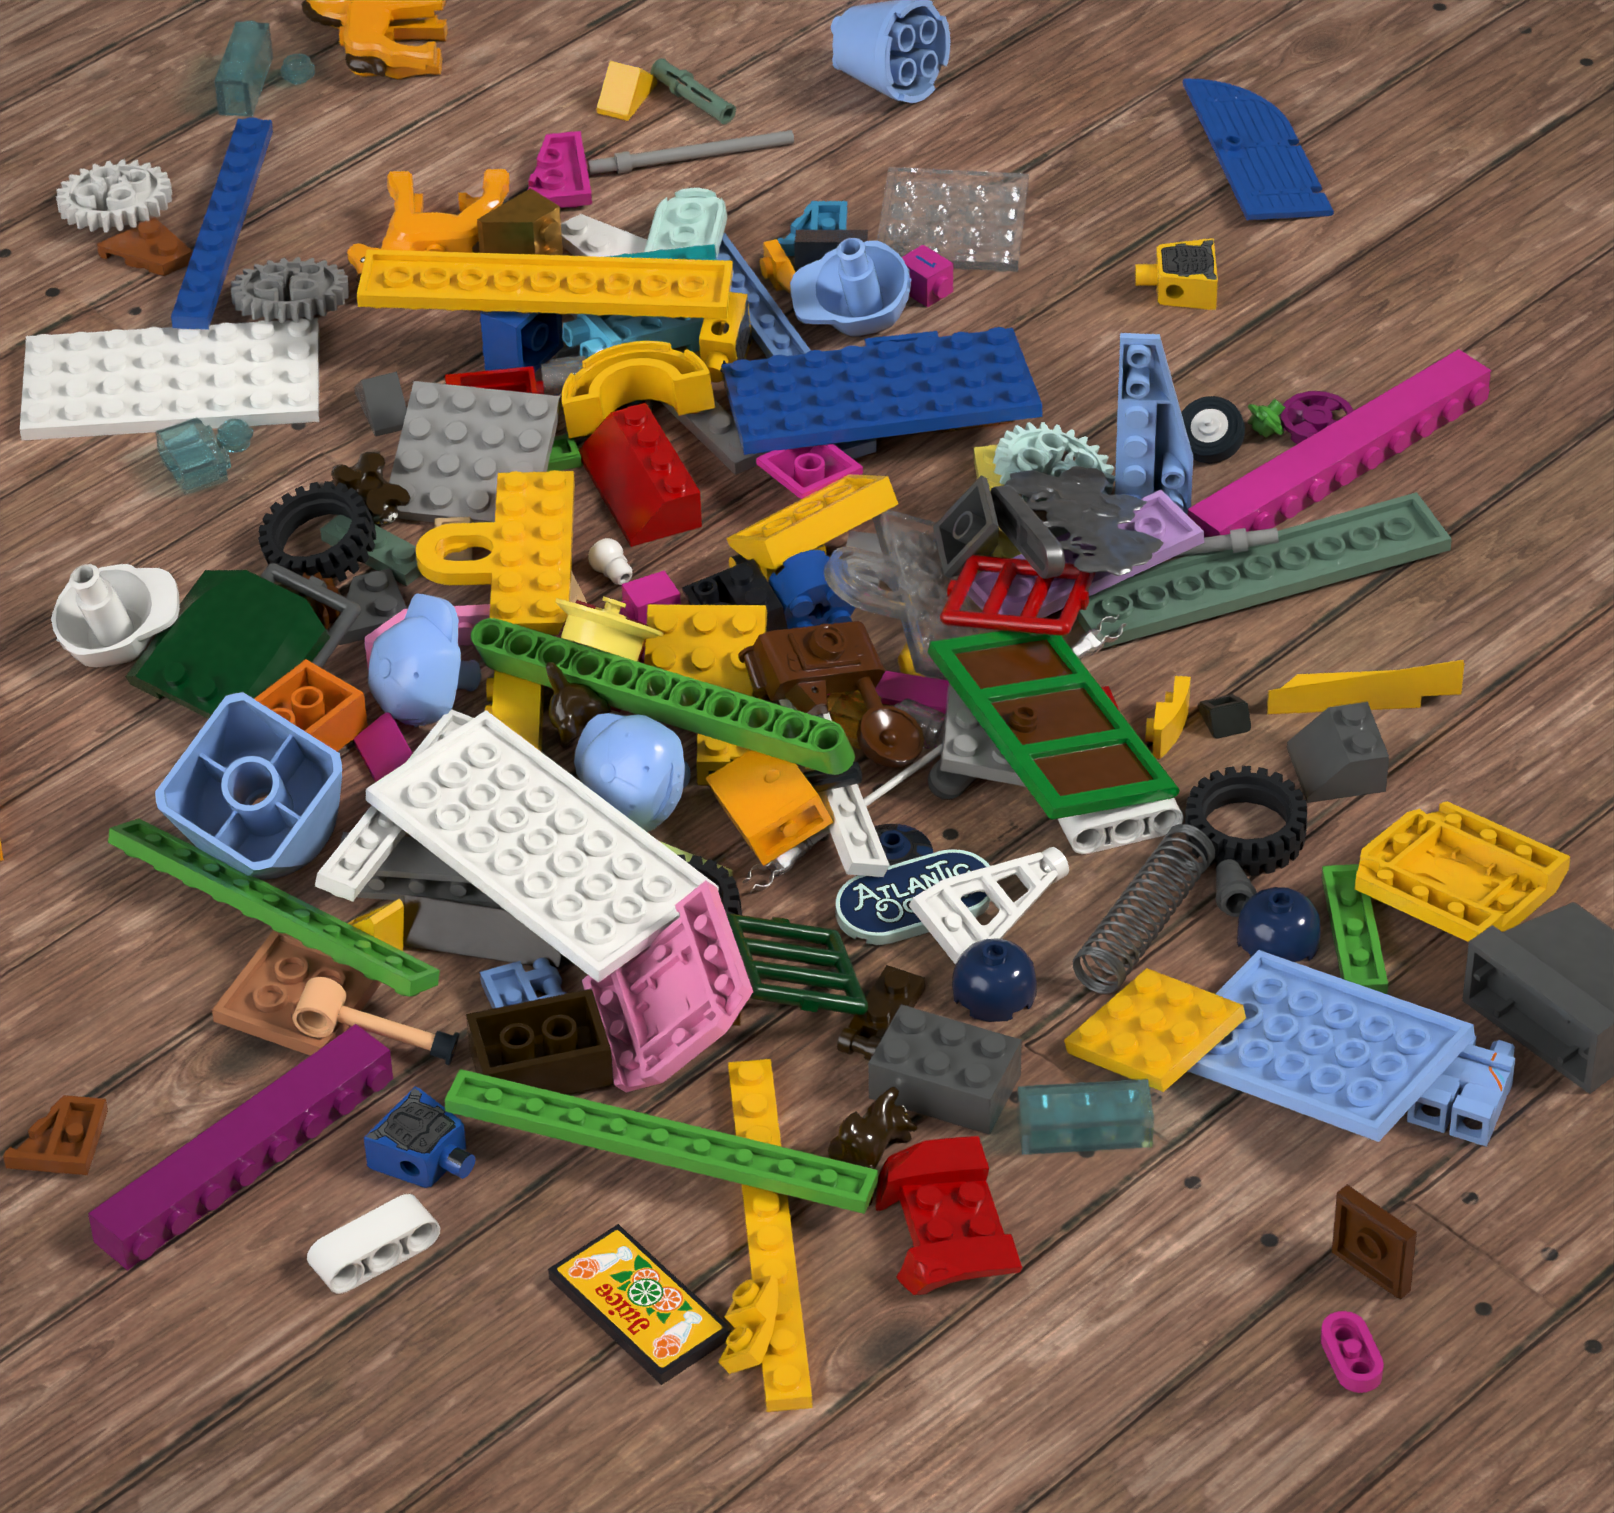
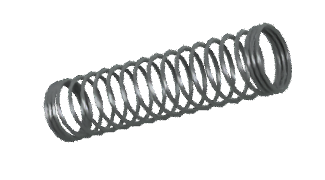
(1171, 853)

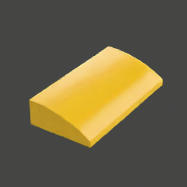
(814, 519)

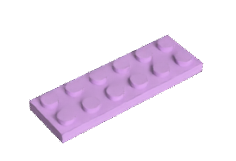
(1157, 518)

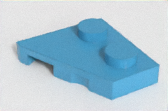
(817, 216)

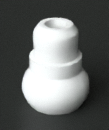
(608, 558)

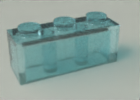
(243, 68)
(1085, 1116)

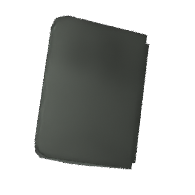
(1225, 715)

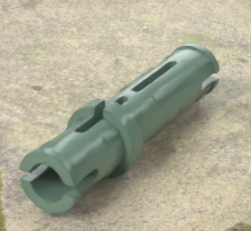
(669, 74)

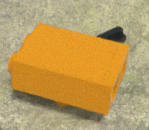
(775, 801)

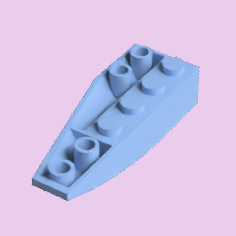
(1151, 432)

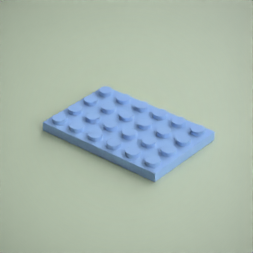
(1330, 1046)

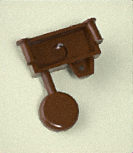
(830, 659)

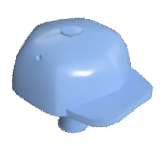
(853, 288)
(419, 663)
(633, 766)

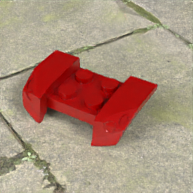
(946, 1213)

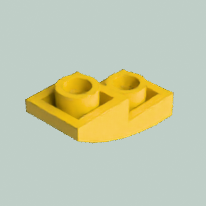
(1169, 718)
(754, 1319)

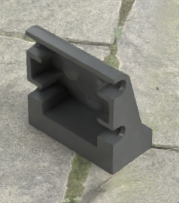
(1550, 990)

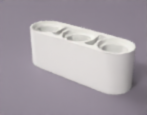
(1121, 825)
(373, 1243)

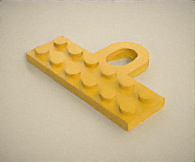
(527, 548)

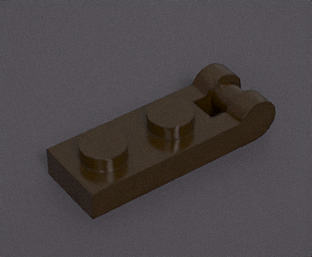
(884, 999)

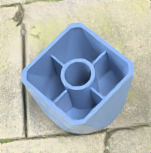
(235, 761)

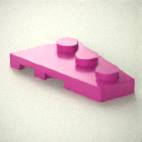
(562, 171)

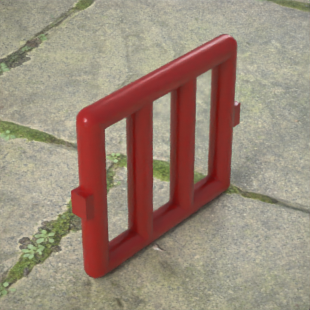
(1027, 621)

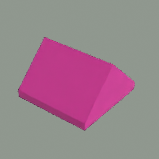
(808, 468)

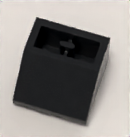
(738, 586)

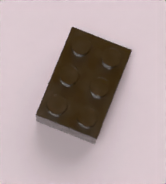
(543, 1043)

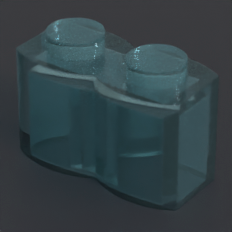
(193, 455)

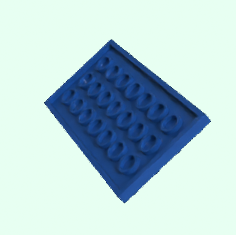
(880, 390)

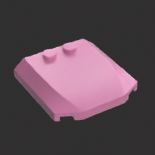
(673, 994)

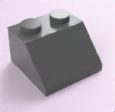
(1340, 754)

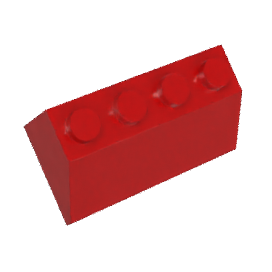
(641, 476)

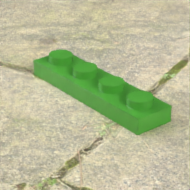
(1353, 929)

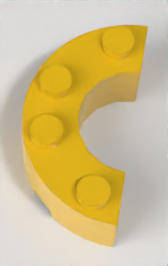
(630, 374)

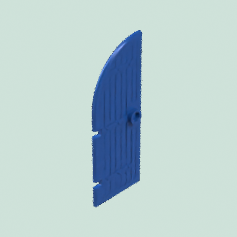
(1256, 152)

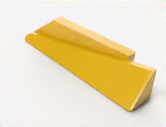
(1379, 688)

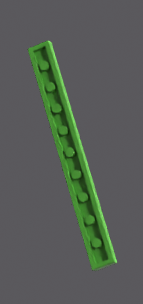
(275, 907)
(662, 1141)

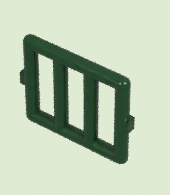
(807, 1000)

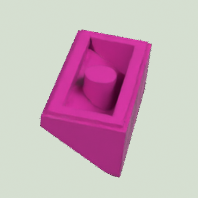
(382, 747)

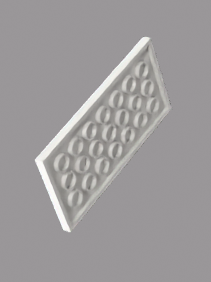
(169, 375)
(538, 843)

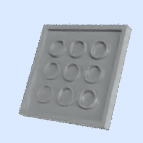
(461, 440)

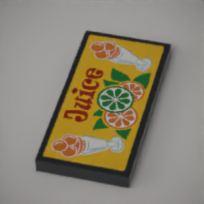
(640, 1304)

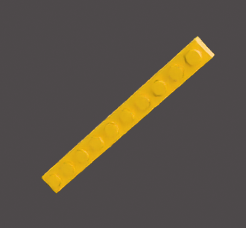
(771, 1241)

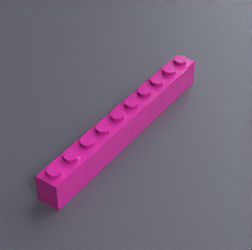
(1346, 448)

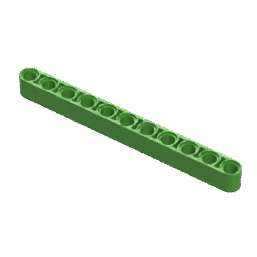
(668, 696)

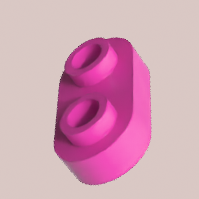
(1354, 1355)

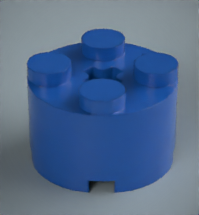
(806, 594)

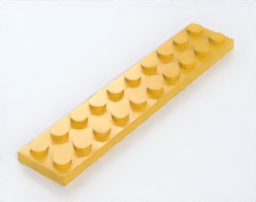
(545, 284)

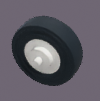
(1213, 428)

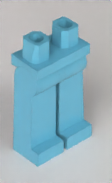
(604, 331)

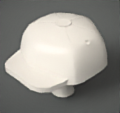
(113, 612)

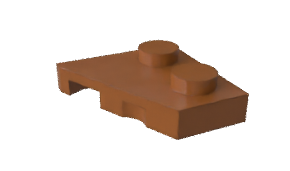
(148, 247)
(63, 1138)

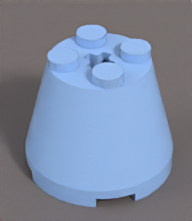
(892, 46)

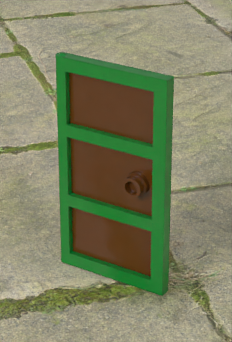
(1052, 722)

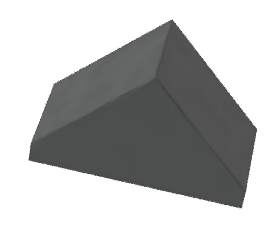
(382, 403)

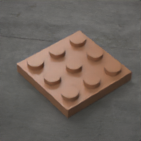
(270, 987)

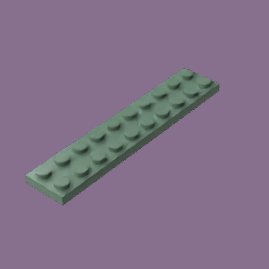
(1303, 560)

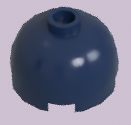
(1279, 924)
(994, 980)

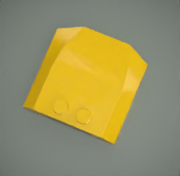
(1459, 871)

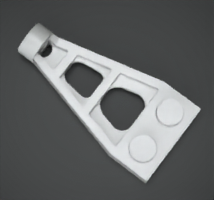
(954, 924)

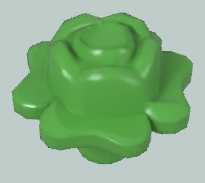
(1266, 418)

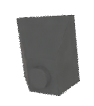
(967, 528)

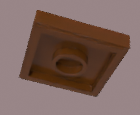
(1373, 1242)

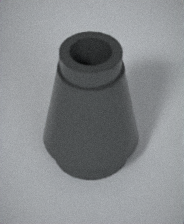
(1232, 887)

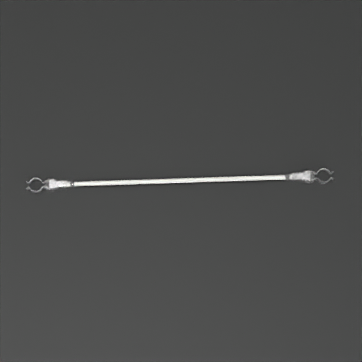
(1088, 644)

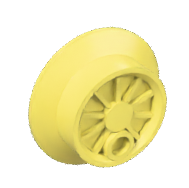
(605, 628)

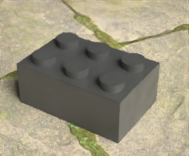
(946, 1068)

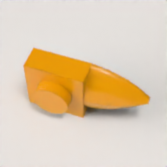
(776, 266)

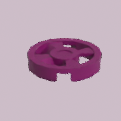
(1306, 421)

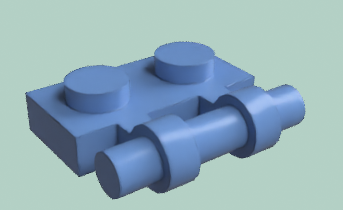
(513, 985)

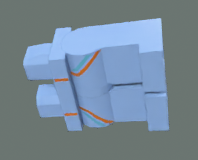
(1470, 1088)

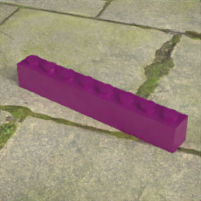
(240, 1147)

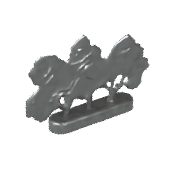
(1079, 506)

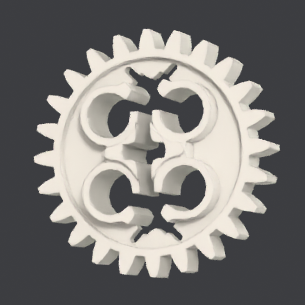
(113, 194)

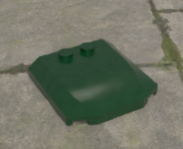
(227, 640)

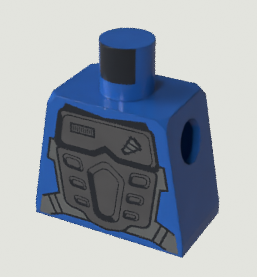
(419, 1142)

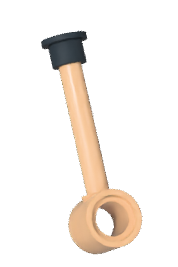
(322, 1009)

